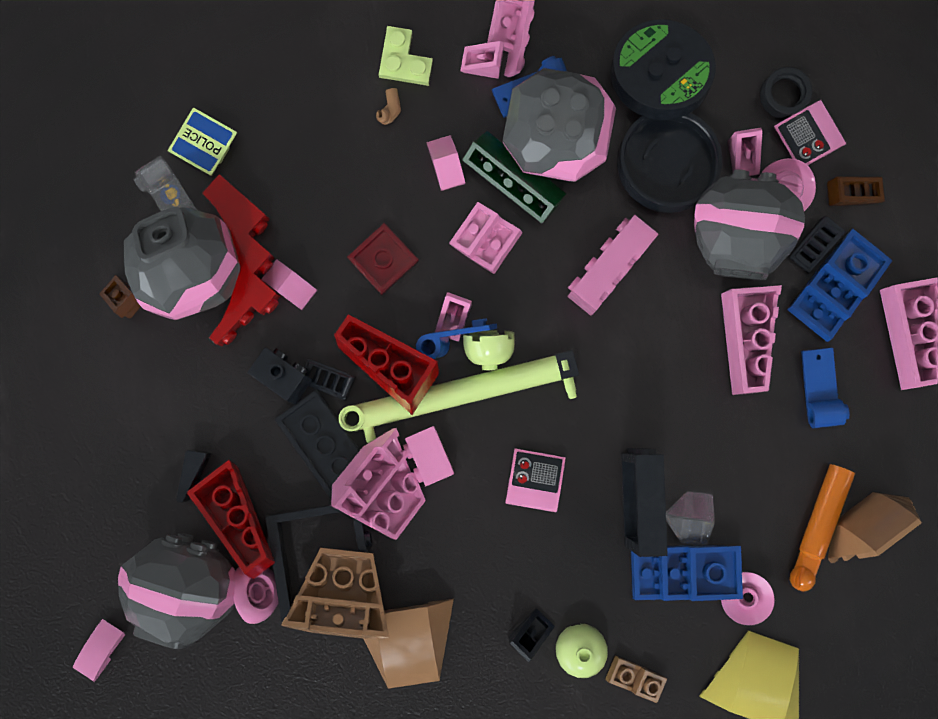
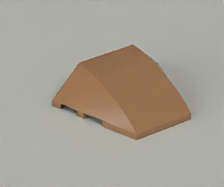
(872, 526)
(340, 597)
(414, 644)

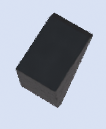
(531, 634)

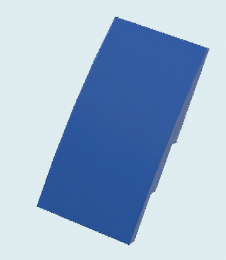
(840, 285)
(689, 574)

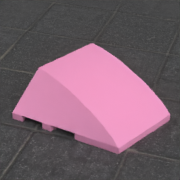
(379, 487)

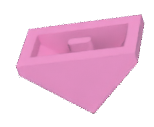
(483, 59)
(746, 150)
(446, 162)
(289, 284)
(453, 314)

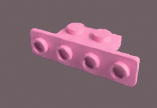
(511, 26)

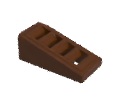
(839, 191)

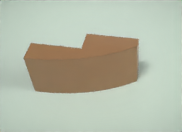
(636, 679)

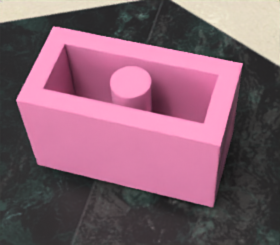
(429, 456)

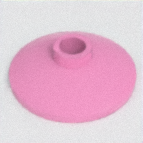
(759, 608)

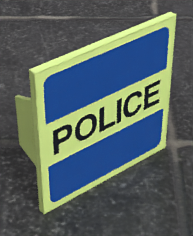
(202, 141)

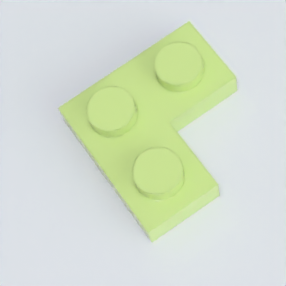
(398, 64)

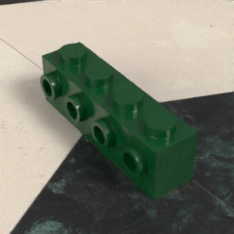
(529, 191)

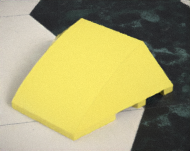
(758, 680)

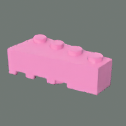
(612, 265)
(913, 330)
(750, 335)

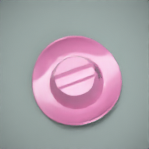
(796, 177)
(255, 597)

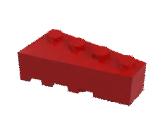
(390, 363)
(231, 515)

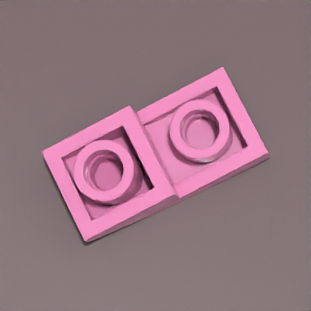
(97, 649)

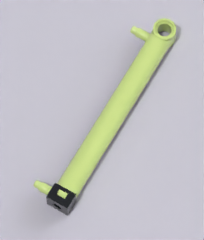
(467, 390)

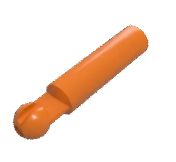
(821, 526)

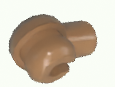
(392, 108)

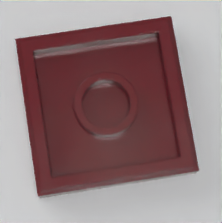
(383, 258)

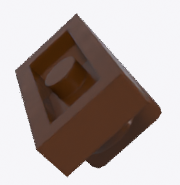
(120, 298)

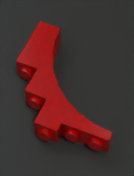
(249, 291)

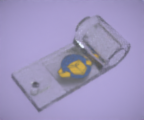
(162, 185)

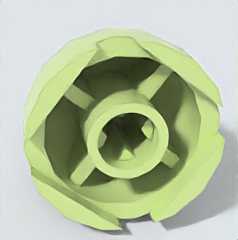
(489, 348)
(581, 650)

